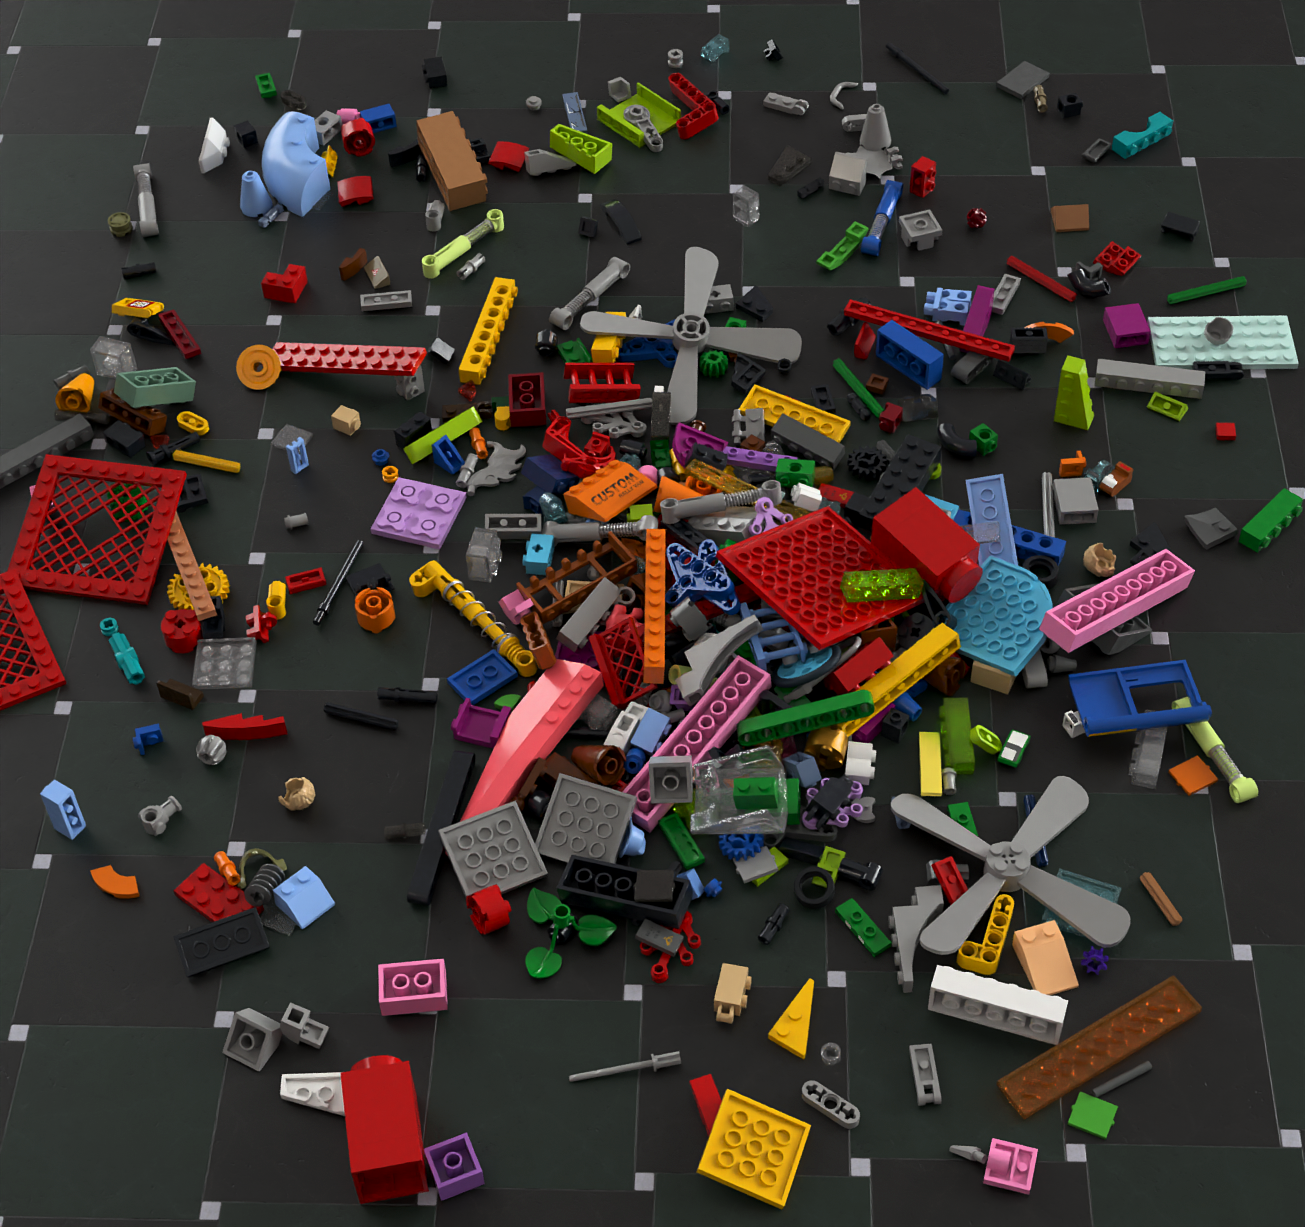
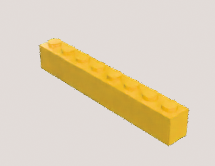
(906, 671)

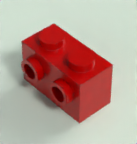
(922, 177)

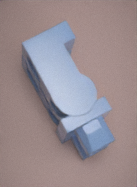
(948, 305)

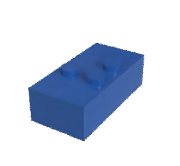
(909, 354)

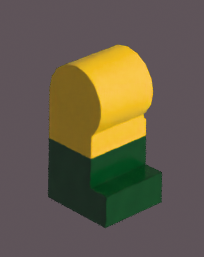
(501, 412)

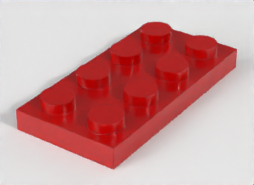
(212, 895)

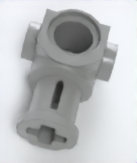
(155, 817)

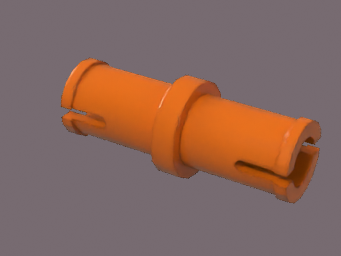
(478, 443)
(227, 868)

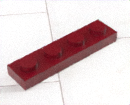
(179, 334)

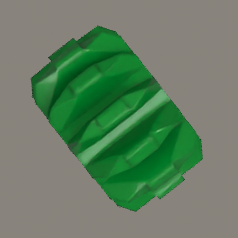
(713, 363)

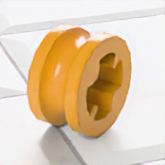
(390, 478)

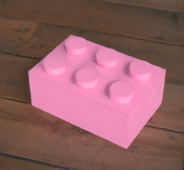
(412, 987)

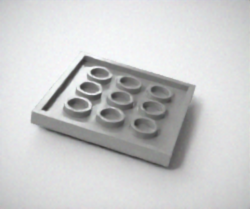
(584, 821)
(493, 850)

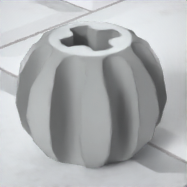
(211, 749)

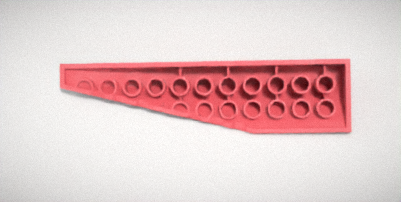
(534, 732)

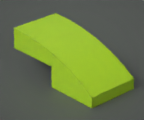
(830, 862)

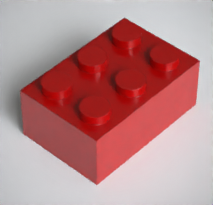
(860, 667)

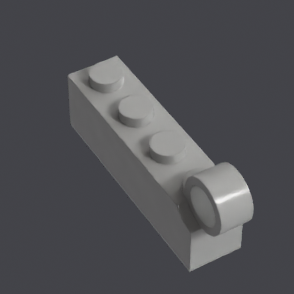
(591, 612)

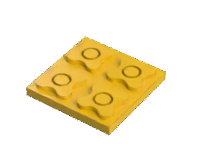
(754, 1149)

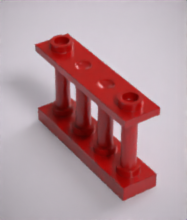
(601, 392)

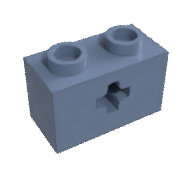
(802, 767)

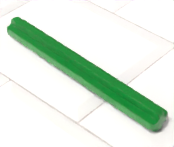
(1206, 290)
(858, 387)

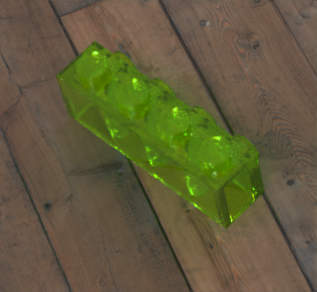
(881, 585)

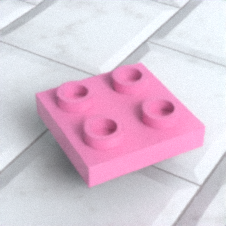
(1010, 1166)

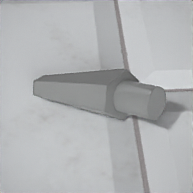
(969, 1152)

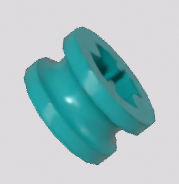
(111, 630)

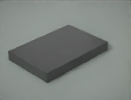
(1022, 79)

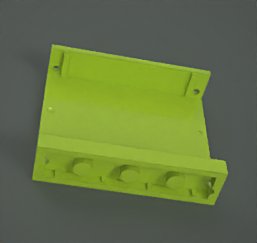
(662, 115)

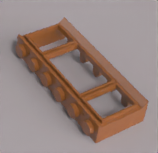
(579, 596)

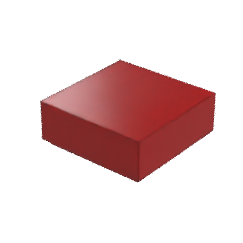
(1225, 431)

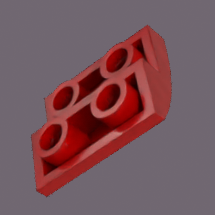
(508, 155)
(355, 189)
(1116, 259)

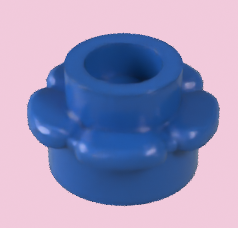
(380, 457)
(713, 888)

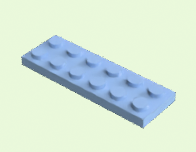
(990, 504)

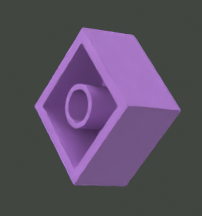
(454, 1166)

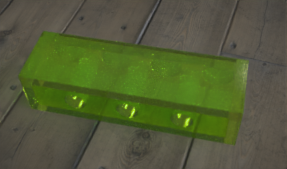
(957, 741)

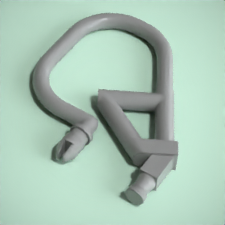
(807, 688)

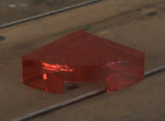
(468, 390)
(158, 440)

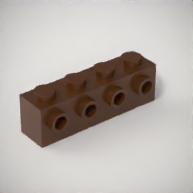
(145, 419)

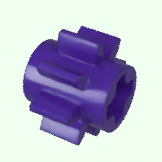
(1098, 954)

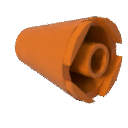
(671, 489)

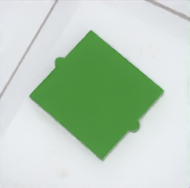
(1092, 1115)

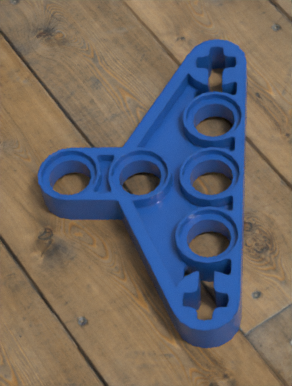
(649, 350)
(699, 581)
(719, 601)

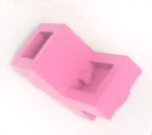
(515, 606)

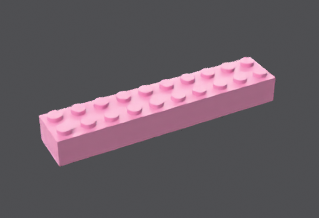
(1116, 600)
(702, 729)

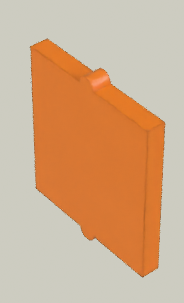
(1193, 775)

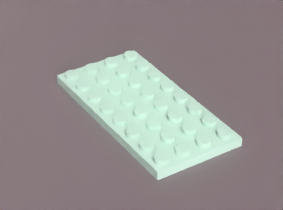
(1255, 342)

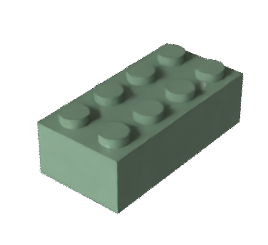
(154, 387)

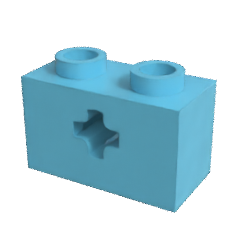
(539, 553)

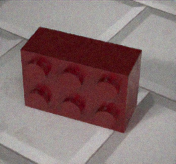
(527, 399)

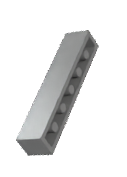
(1150, 378)

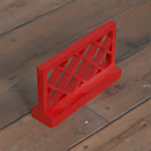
(608, 668)

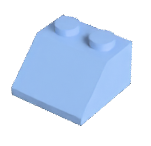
(303, 897)

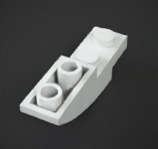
(626, 726)

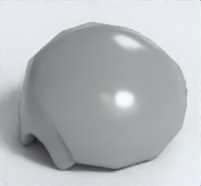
(1218, 331)

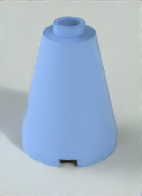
(254, 195)

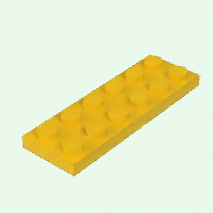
(776, 404)

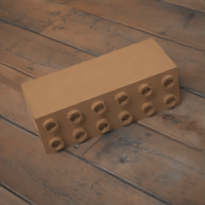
(451, 160)

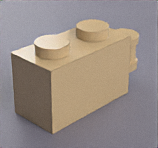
(730, 992)

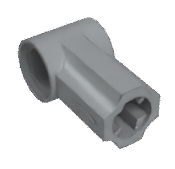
(434, 215)

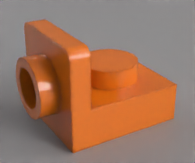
(1072, 466)

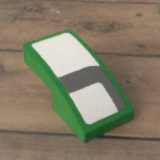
(1014, 748)

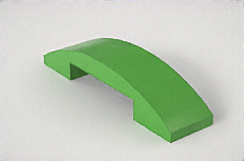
(844, 248)

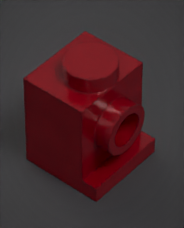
(890, 417)

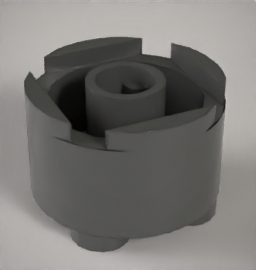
(690, 619)

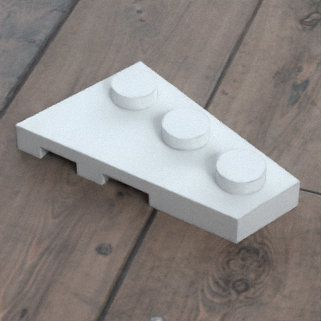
(314, 1090)

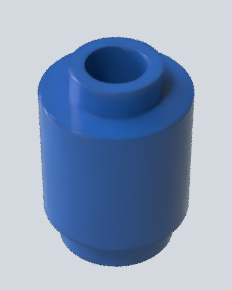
(634, 760)

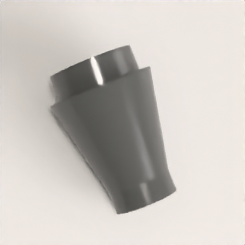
(1060, 664)

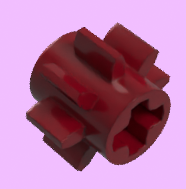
(976, 218)

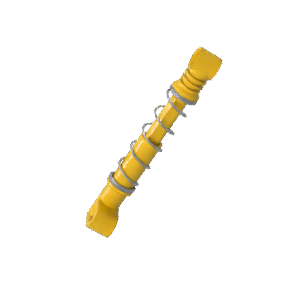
(454, 592)

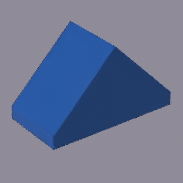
(446, 455)

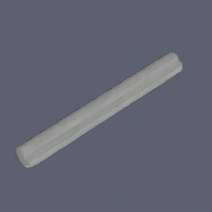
(608, 408)
(1048, 508)

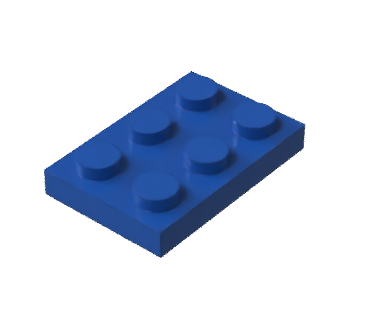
(482, 677)

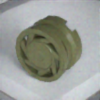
(120, 224)

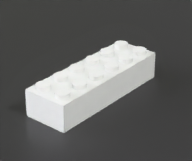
(997, 1004)

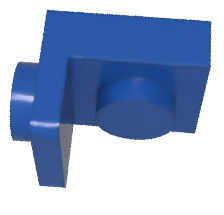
(147, 736)

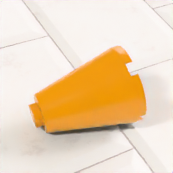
(76, 394)

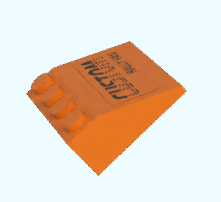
(608, 491)

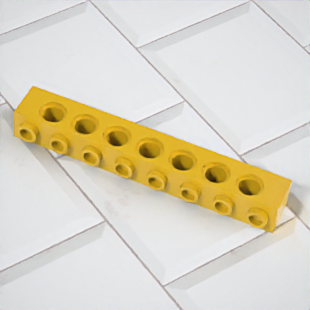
(488, 330)

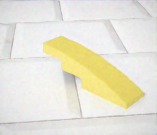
(930, 764)

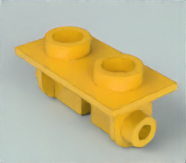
(331, 159)

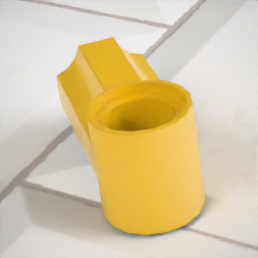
(276, 599)

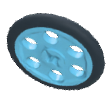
(801, 673)

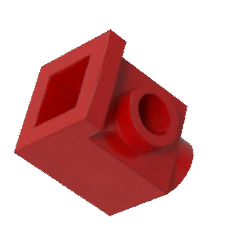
(597, 445)

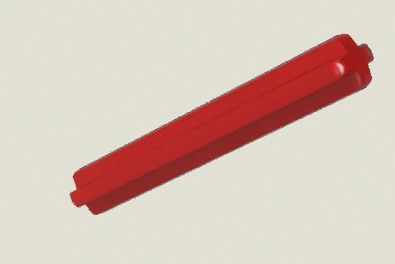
(1041, 278)

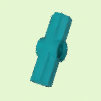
(126, 658)

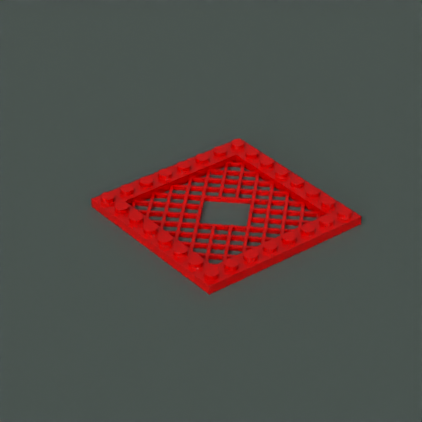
(53, 467)
(40, 650)

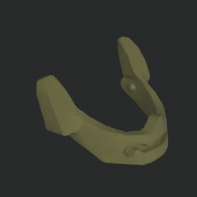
(253, 852)

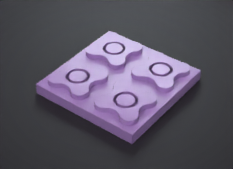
(418, 513)

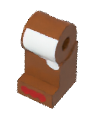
(1117, 479)

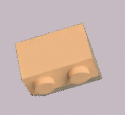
(1045, 958)

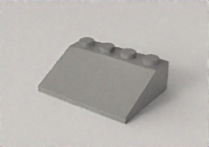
(727, 524)

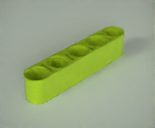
(452, 428)

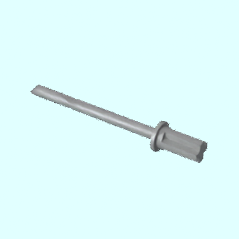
(657, 1062)

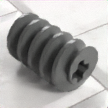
(262, 886)

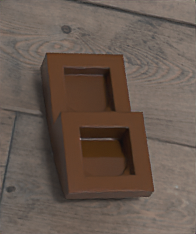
(353, 265)

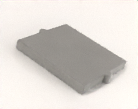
(756, 867)

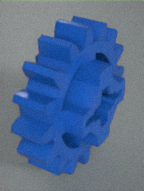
(740, 845)

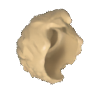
(1099, 560)
(299, 794)

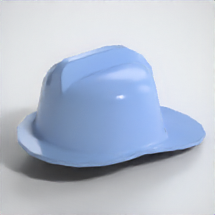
(633, 842)

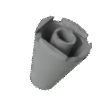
(875, 130)

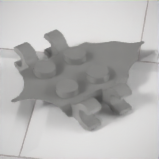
(879, 160)

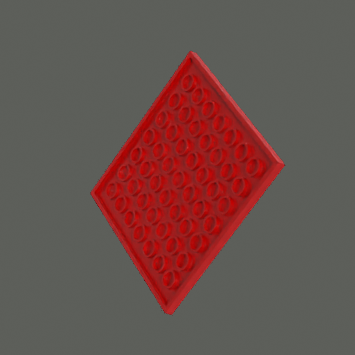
(801, 571)

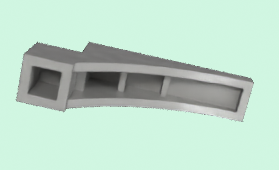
(710, 655)
(908, 925)

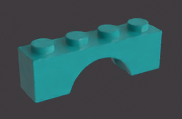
(1129, 143)

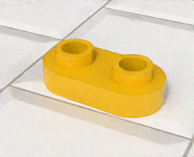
(192, 423)

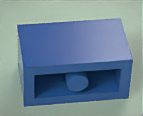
(380, 117)

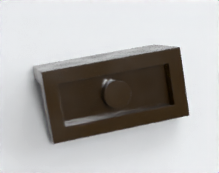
(180, 693)

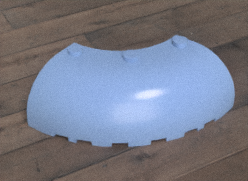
(291, 166)

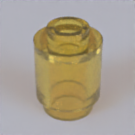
(823, 475)

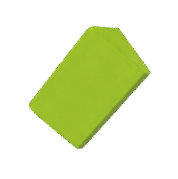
(1167, 406)

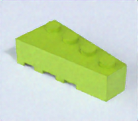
(581, 148)
(1073, 396)

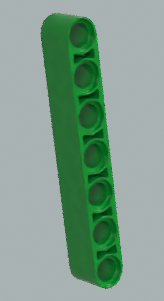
(805, 718)

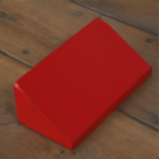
(864, 342)

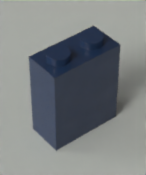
(548, 475)

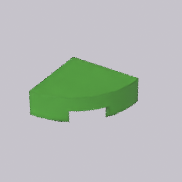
(508, 700)

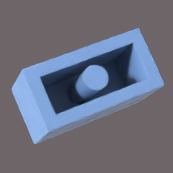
(651, 732)

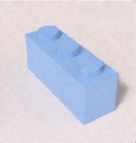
(63, 809)

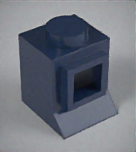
(531, 500)

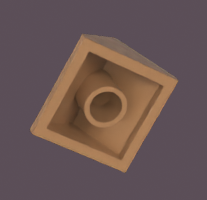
(1070, 217)

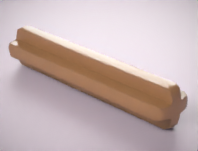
(1161, 899)

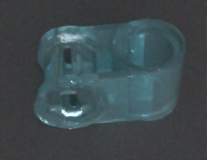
(554, 511)

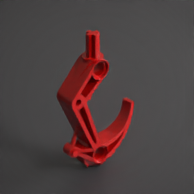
(572, 458)

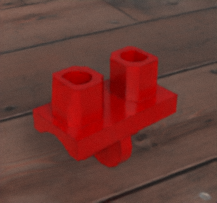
(262, 623)

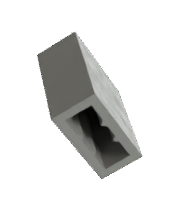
(1075, 501)

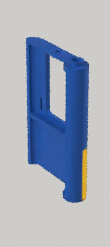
(1108, 707)

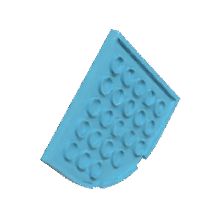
(1002, 616)

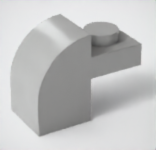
(299, 1027)

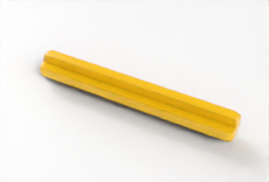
(206, 461)

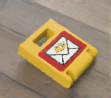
(136, 307)

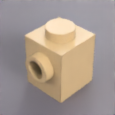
(346, 420)

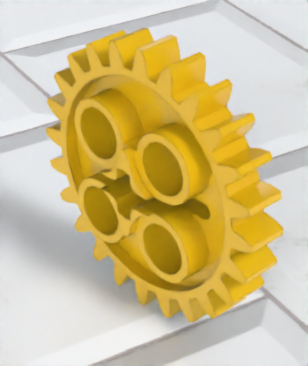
(215, 582)

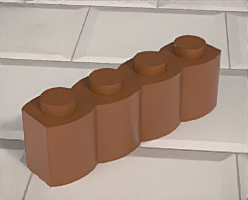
(538, 640)

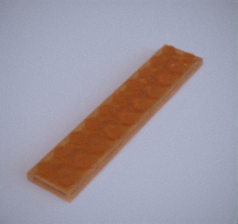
(1098, 1047)

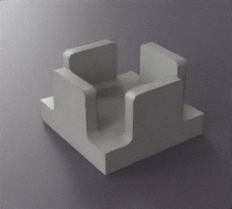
(920, 228)

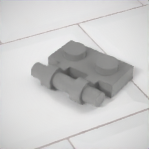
(754, 424)

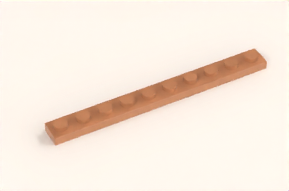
(190, 571)

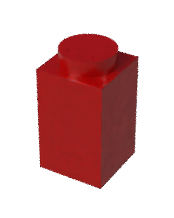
(926, 538)
(383, 1129)

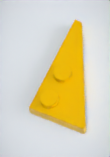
(793, 1025)

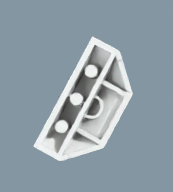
(214, 147)

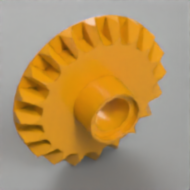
(251, 359)

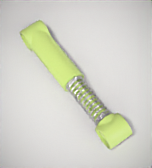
(434, 263)
(1240, 788)

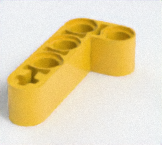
(994, 933)

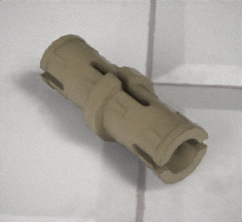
(1040, 98)

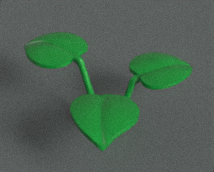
(544, 906)

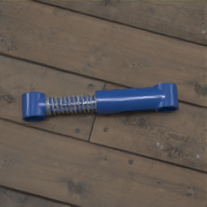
(892, 192)

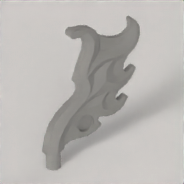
(500, 467)

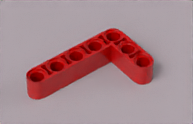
(703, 112)

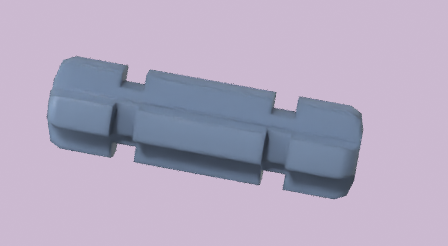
(270, 215)

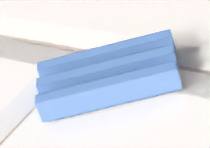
(294, 456)

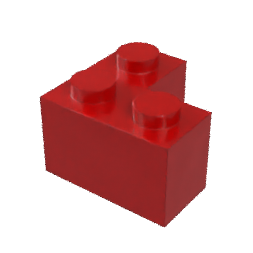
(285, 286)

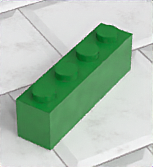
(1271, 520)

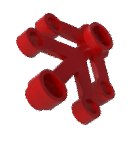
(660, 977)

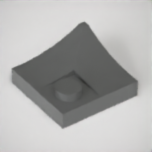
(1210, 527)

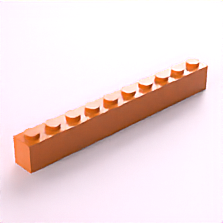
(654, 607)

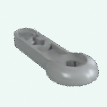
(640, 118)

